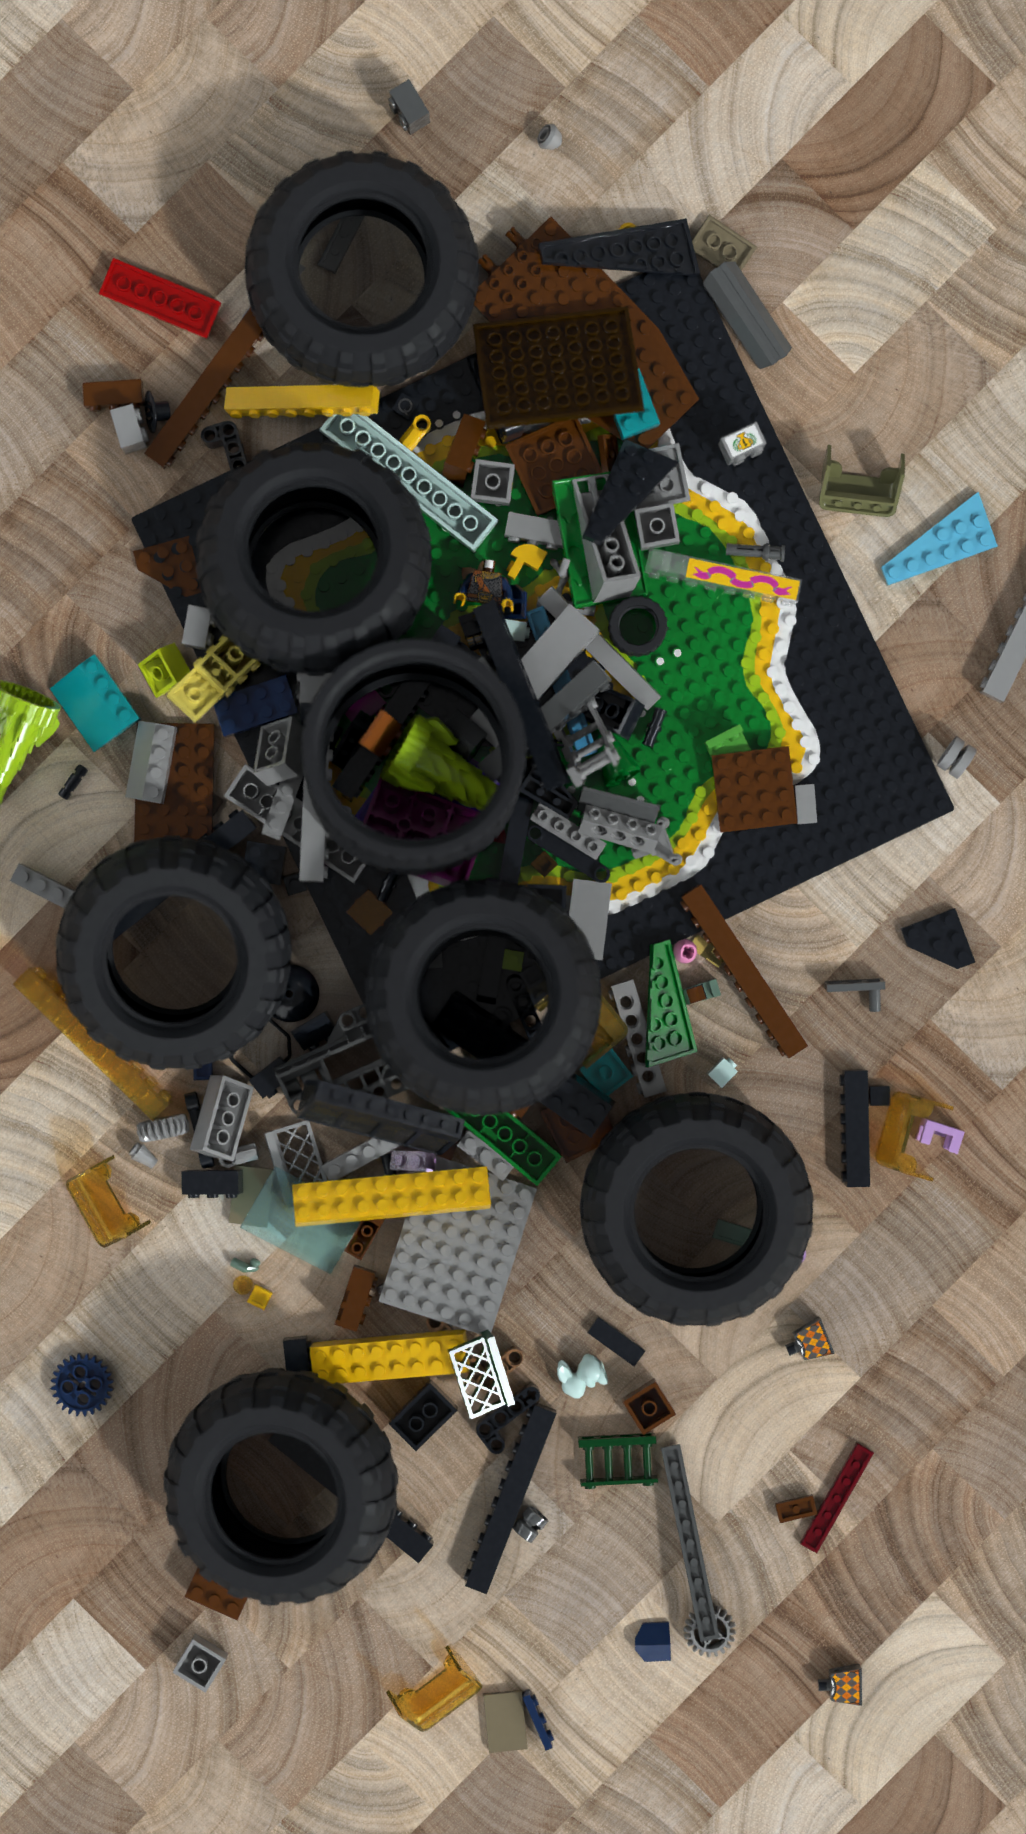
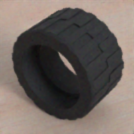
(641, 603)

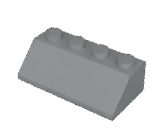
(151, 762)
(221, 1117)

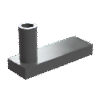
(873, 985)

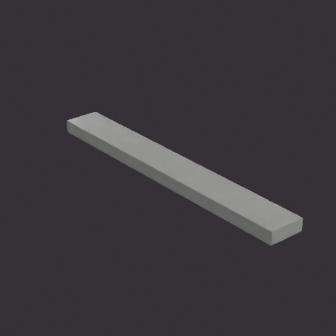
(607, 656)

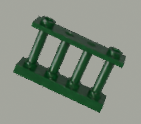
(626, 1442)

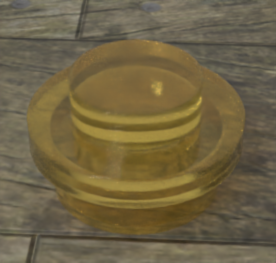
(242, 1285)

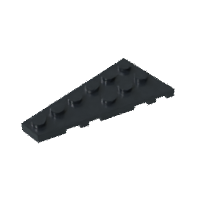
(628, 484)

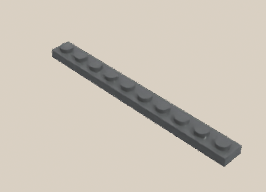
(690, 1542)

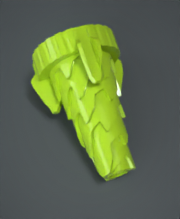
(25, 721)
(427, 764)

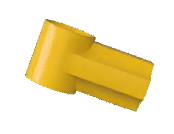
(413, 434)

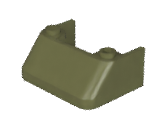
(860, 493)

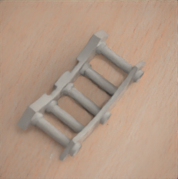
(577, 770)

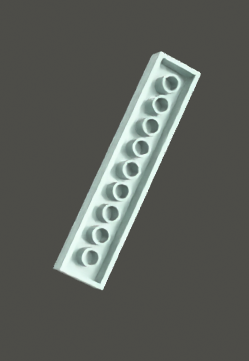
(434, 493)

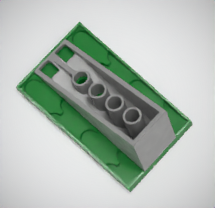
(596, 572)

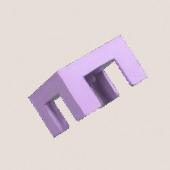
(953, 1137)

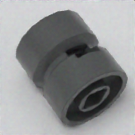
(530, 1524)

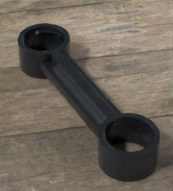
(193, 1107)

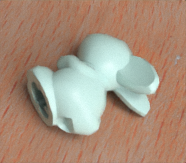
(588, 1373)

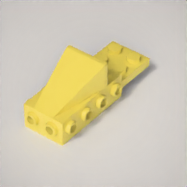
(212, 678)

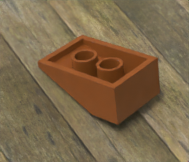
(381, 734)

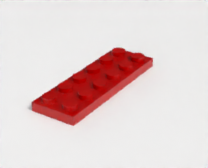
(160, 298)

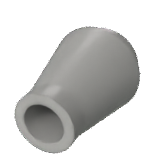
(142, 1155)

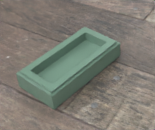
(731, 1232)

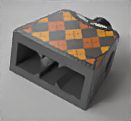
(811, 1341)
(844, 1684)

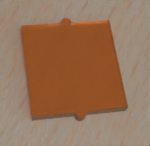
(369, 912)

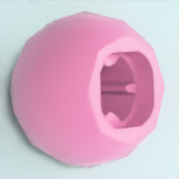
(685, 951)

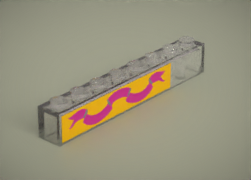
(722, 576)

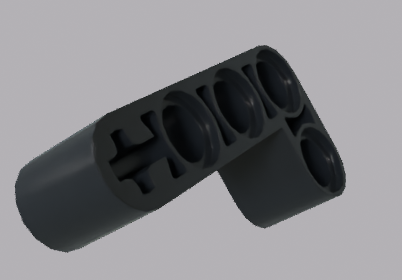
(227, 441)
(511, 1414)

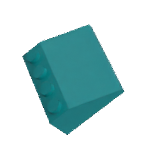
(95, 703)

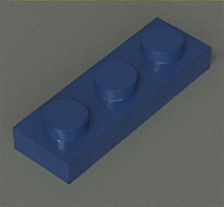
(538, 1719)

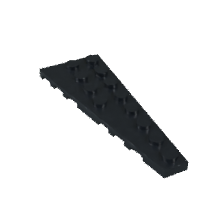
(645, 248)

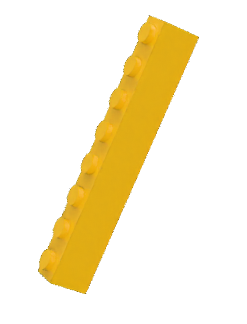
(301, 400)

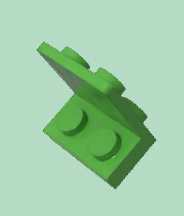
(728, 742)

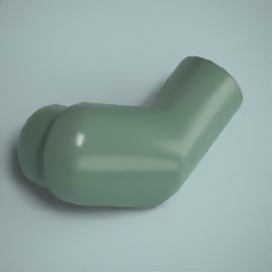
(244, 1267)

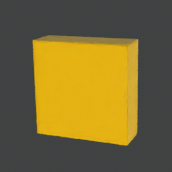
(259, 1297)

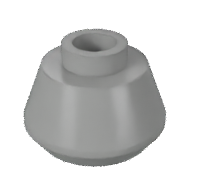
(549, 137)

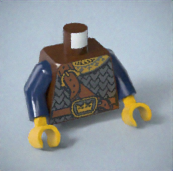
(485, 586)

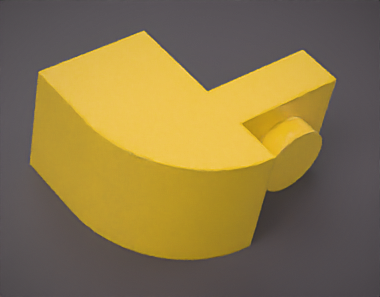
(528, 555)

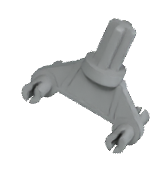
(663, 848)

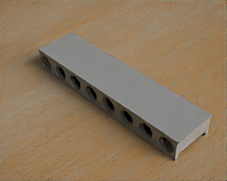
(550, 657)

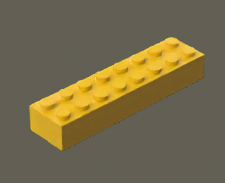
(387, 1356)

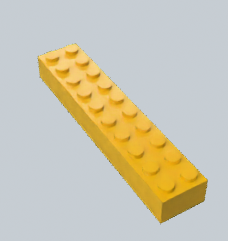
(391, 1196)

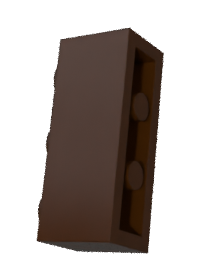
(113, 394)

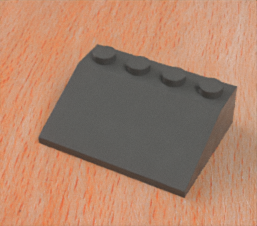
(618, 804)

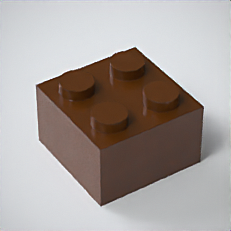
(648, 1406)

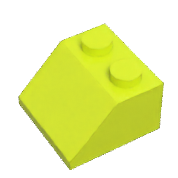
(164, 669)

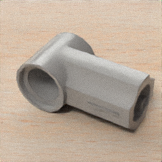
(243, 1154)

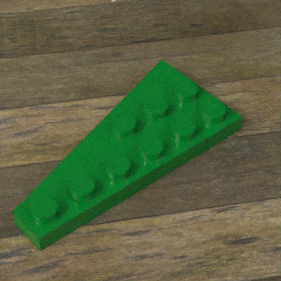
(668, 1021)

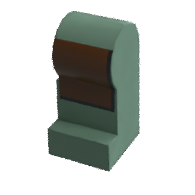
(701, 991)

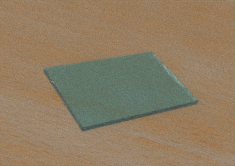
(274, 1221)

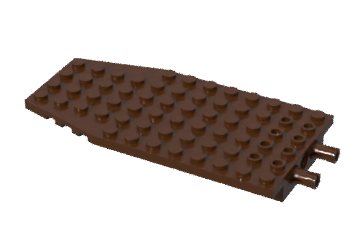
(529, 289)

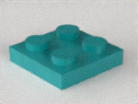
(607, 1073)

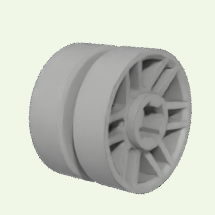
(956, 757)

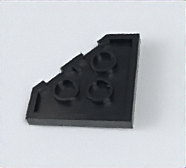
(940, 939)

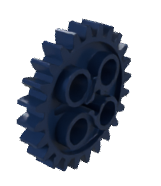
(93, 1370)

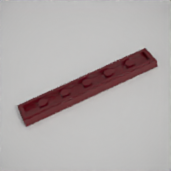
(836, 1497)

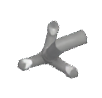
(562, 571)

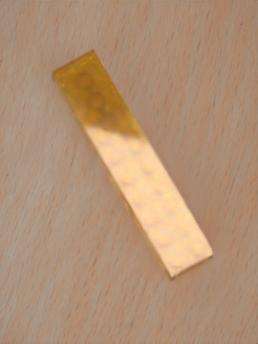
(124, 1074)

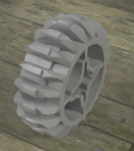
(163, 1128)
(705, 1646)

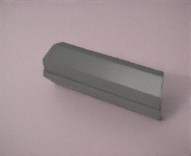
(746, 315)

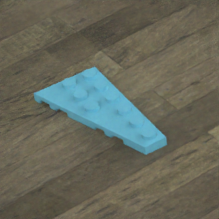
(952, 539)

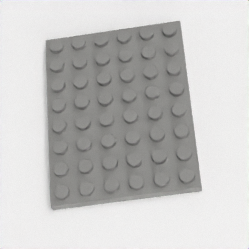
(459, 1261)

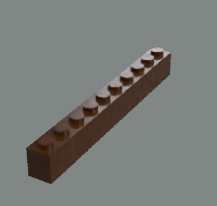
(205, 391)
(743, 970)

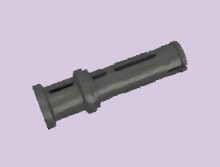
(765, 552)

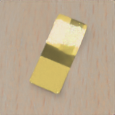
(705, 951)

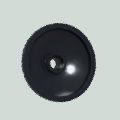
(304, 997)

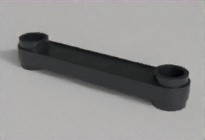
(568, 853)

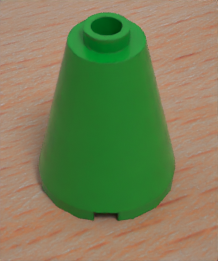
(625, 769)

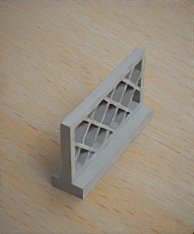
(277, 1154)

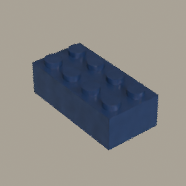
(256, 706)

